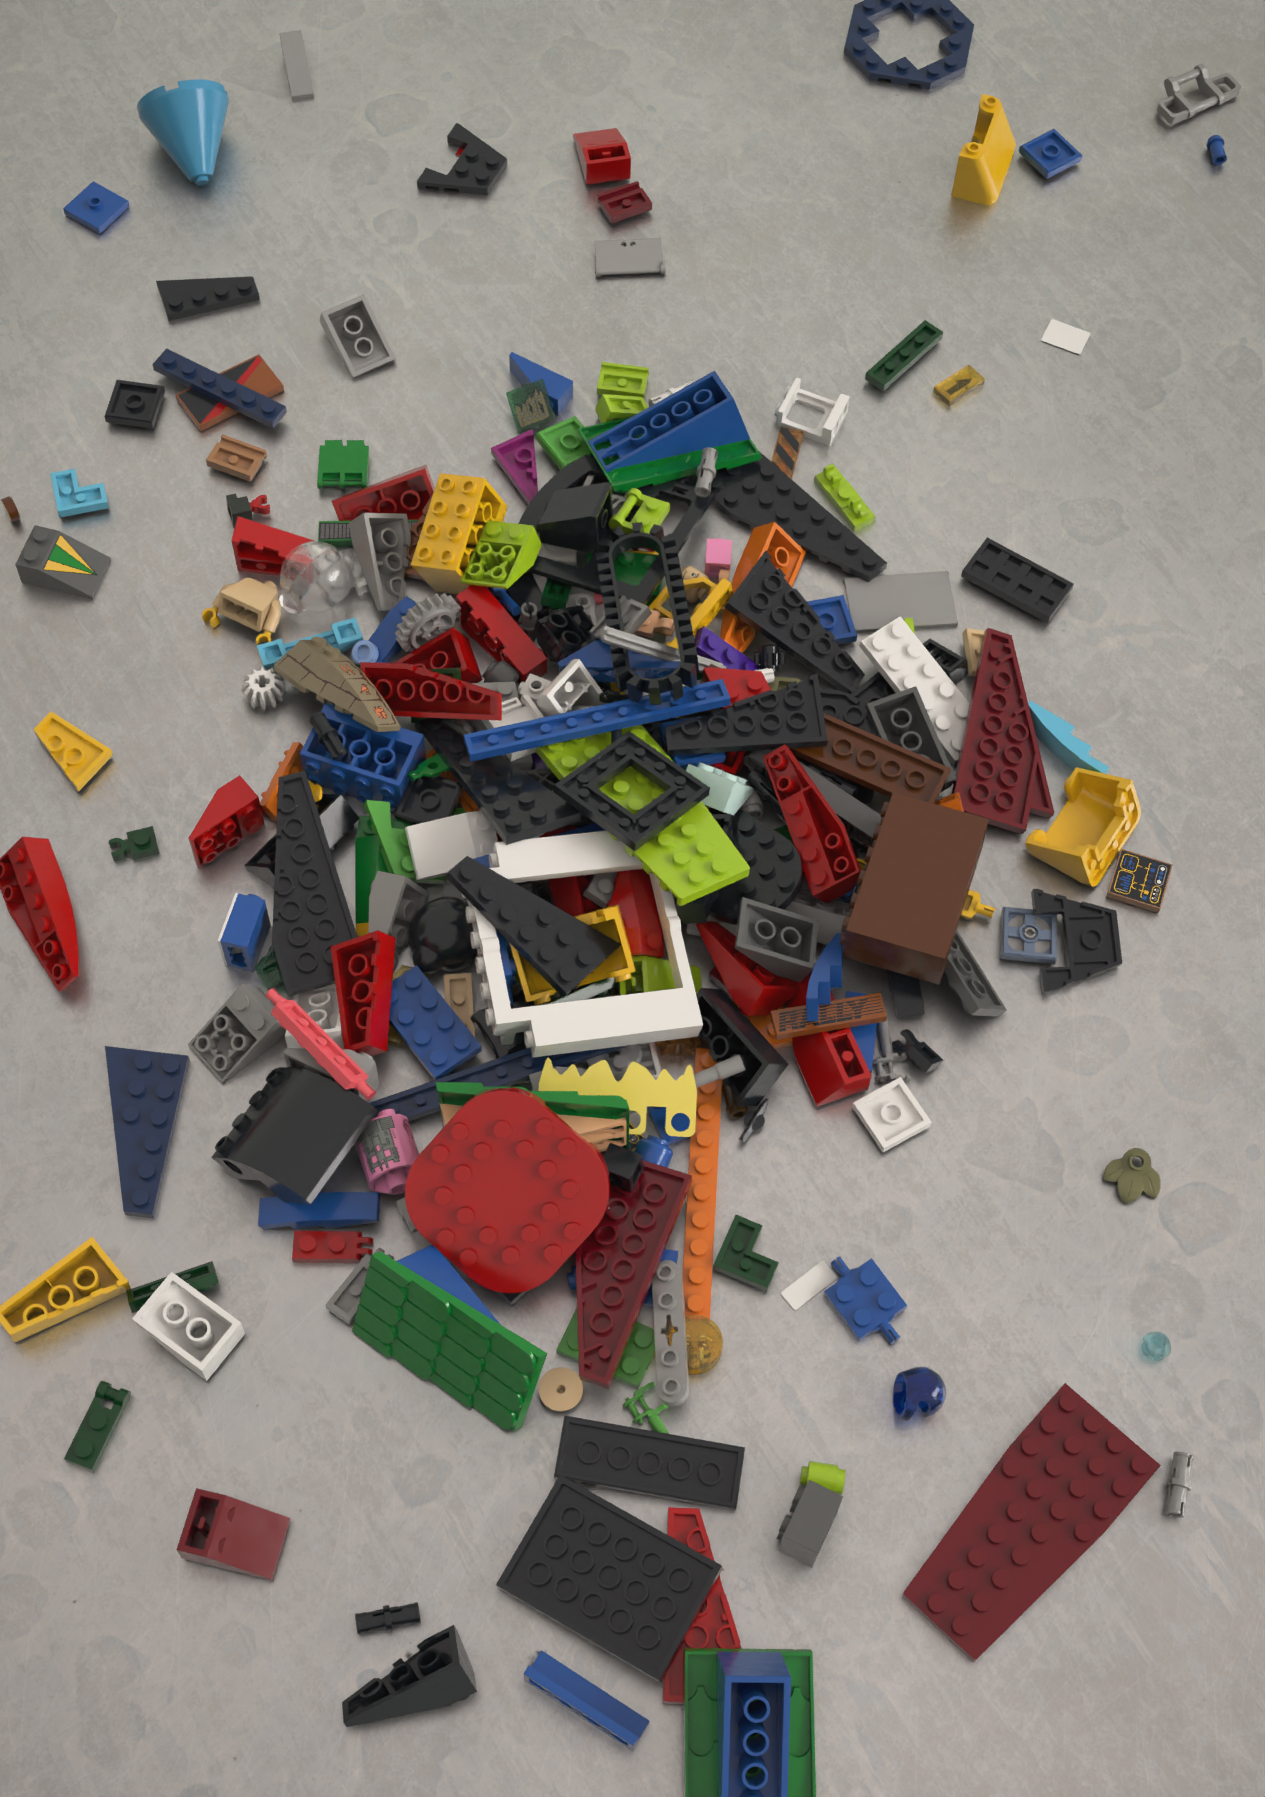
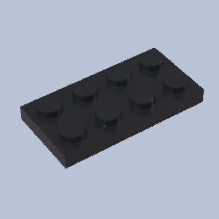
(1017, 580)

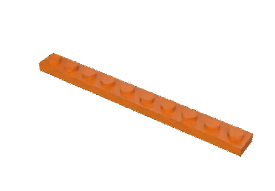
(702, 1193)

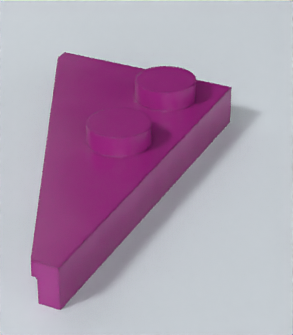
(519, 463)

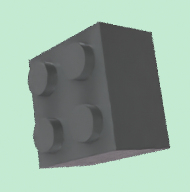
(810, 1523)

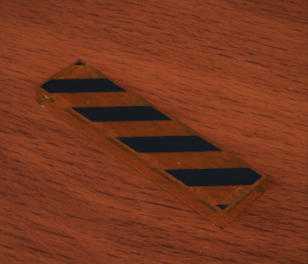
(787, 450)

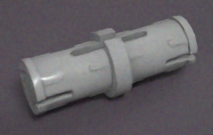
(706, 472)
(1178, 1484)

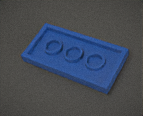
(429, 1025)

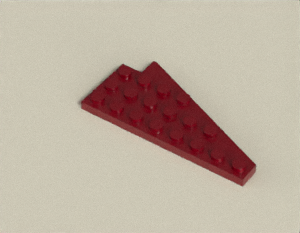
(999, 754)
(619, 1266)

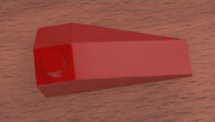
(639, 912)
(747, 982)

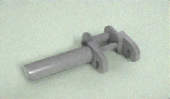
(888, 1055)

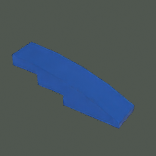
(825, 975)
(327, 1210)

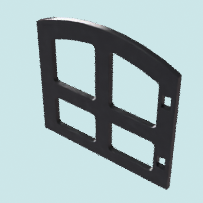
(588, 576)

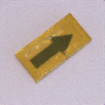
(958, 385)

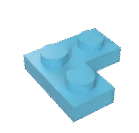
(74, 499)

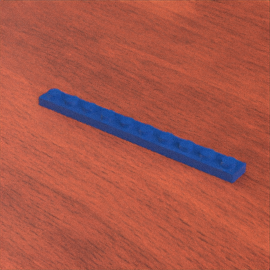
(593, 721)

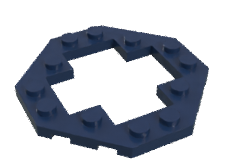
(903, 71)

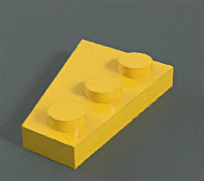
(72, 749)

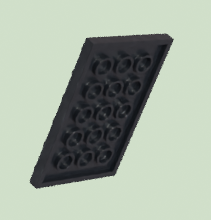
(610, 1577)

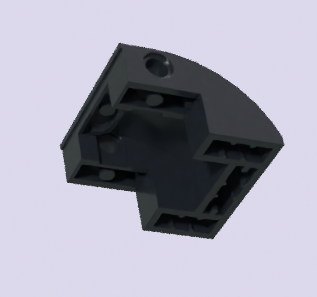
(294, 1133)

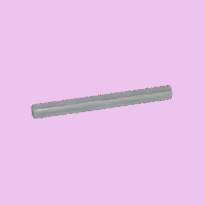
(648, 647)

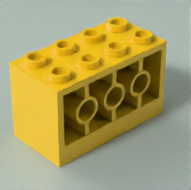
(453, 529)

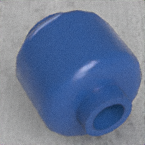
(654, 1150)

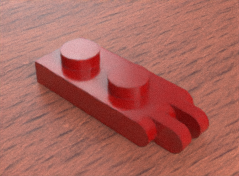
(330, 1246)

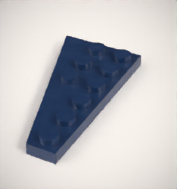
(145, 1107)

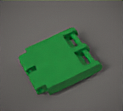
(343, 464)

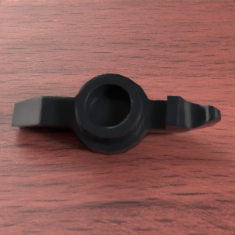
(754, 1120)

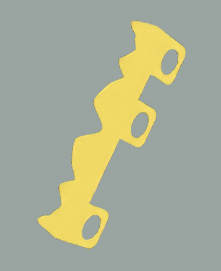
(636, 1087)

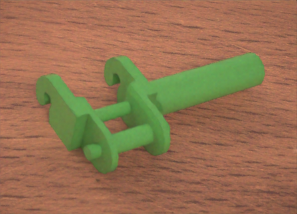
(652, 1415)

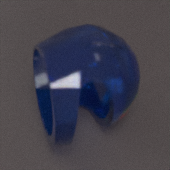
(918, 1388)

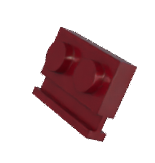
(624, 202)

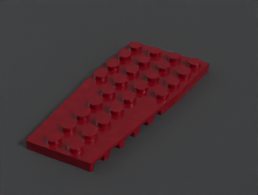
(1029, 1522)

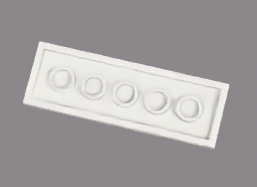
(908, 664)

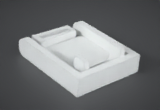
(512, 714)

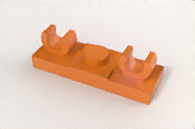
(290, 765)

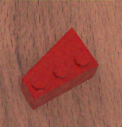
(262, 547)

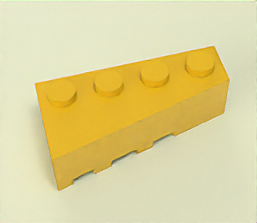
(64, 1290)

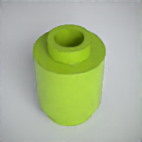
(825, 1475)

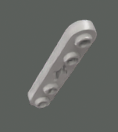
(670, 1360)

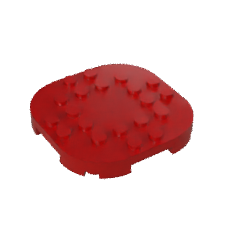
(507, 1190)

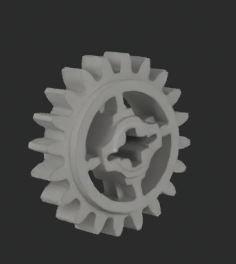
(427, 621)

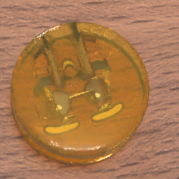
(703, 1344)

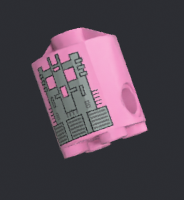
(387, 1152)

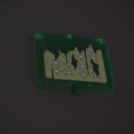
(530, 405)

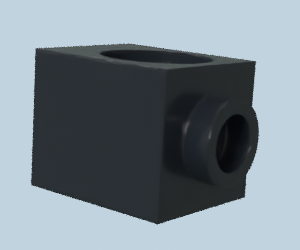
(623, 1166)

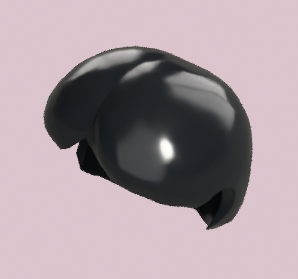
(441, 936)

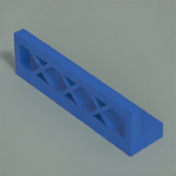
(601, 666)
(586, 1700)

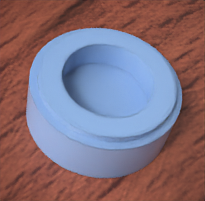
(364, 652)

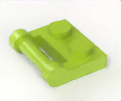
(651, 512)

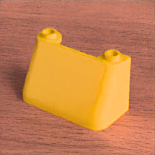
(986, 163)
(1089, 827)
(617, 965)

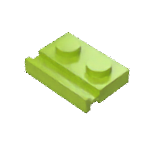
(622, 380)

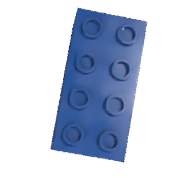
(374, 761)

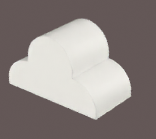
(570, 691)

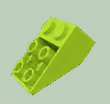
(502, 555)
(654, 975)

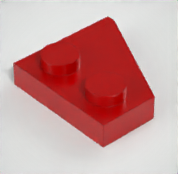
(739, 683)

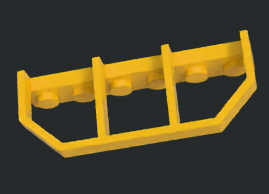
(703, 612)

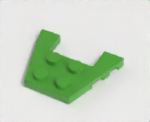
(395, 843)

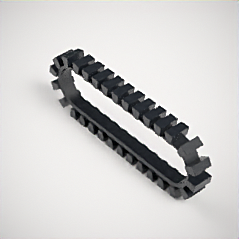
(688, 665)

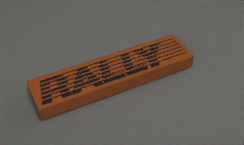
(837, 1015)

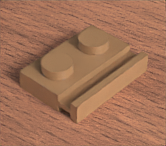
(236, 458)

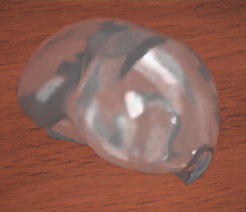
(314, 578)

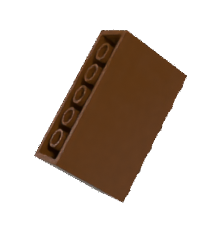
(913, 887)

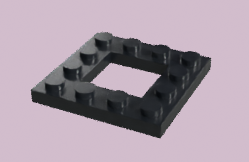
(634, 830)

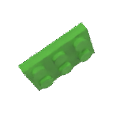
(635, 1357)

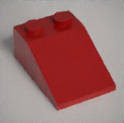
(446, 651)

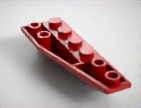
(814, 828)
(41, 907)
(828, 1059)

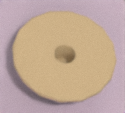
(560, 1389)

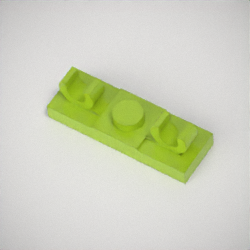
(844, 498)

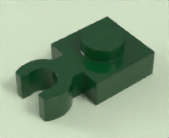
(139, 844)

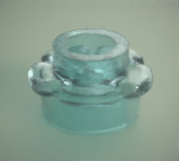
(1162, 1342)

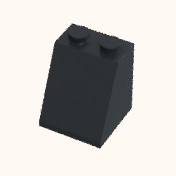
(577, 517)

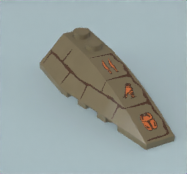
(335, 678)

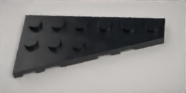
(787, 620)
(546, 936)

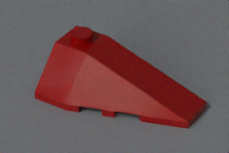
(400, 494)

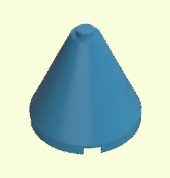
(187, 124)

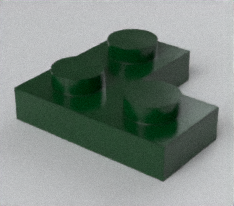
(739, 1260)

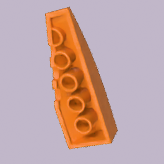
(784, 555)

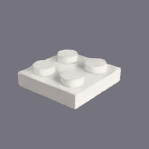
(891, 1114)

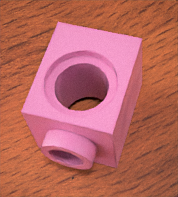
(717, 556)

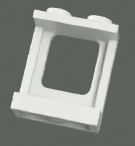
(833, 413)

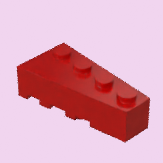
(498, 632)
(364, 990)

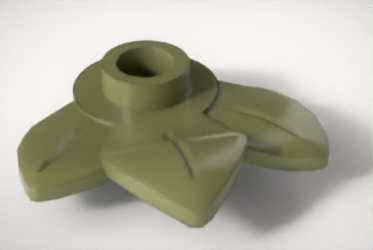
(1131, 1179)

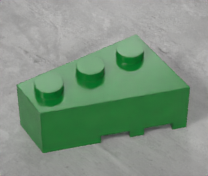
(632, 567)

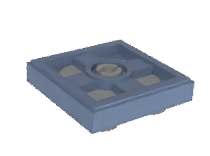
(1028, 936)

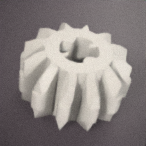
(263, 688)

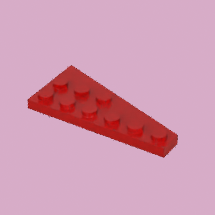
(714, 1622)

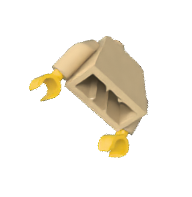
(249, 604)

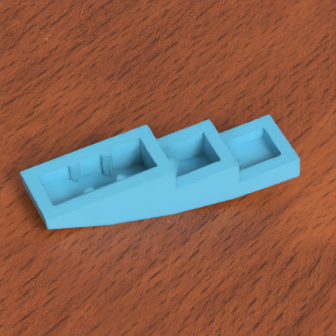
(1059, 739)

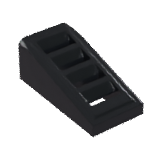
(957, 666)

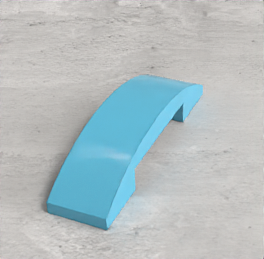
(342, 636)

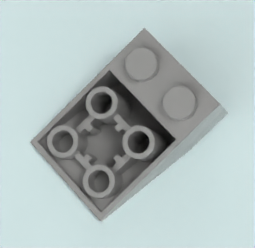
(237, 1033)

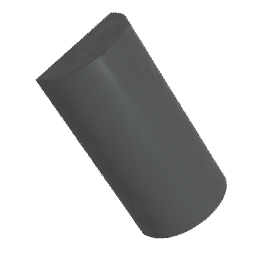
(906, 723)

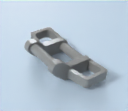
(1206, 86)

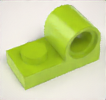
(618, 407)

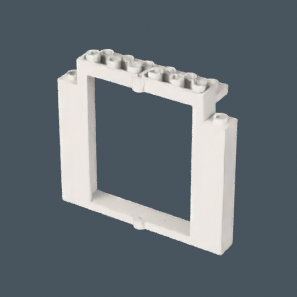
(589, 1022)

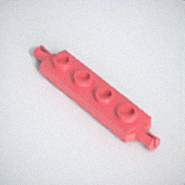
(319, 1044)

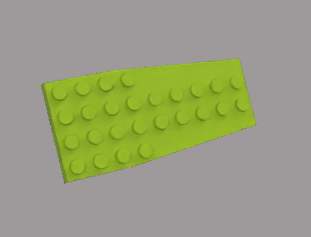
(688, 855)

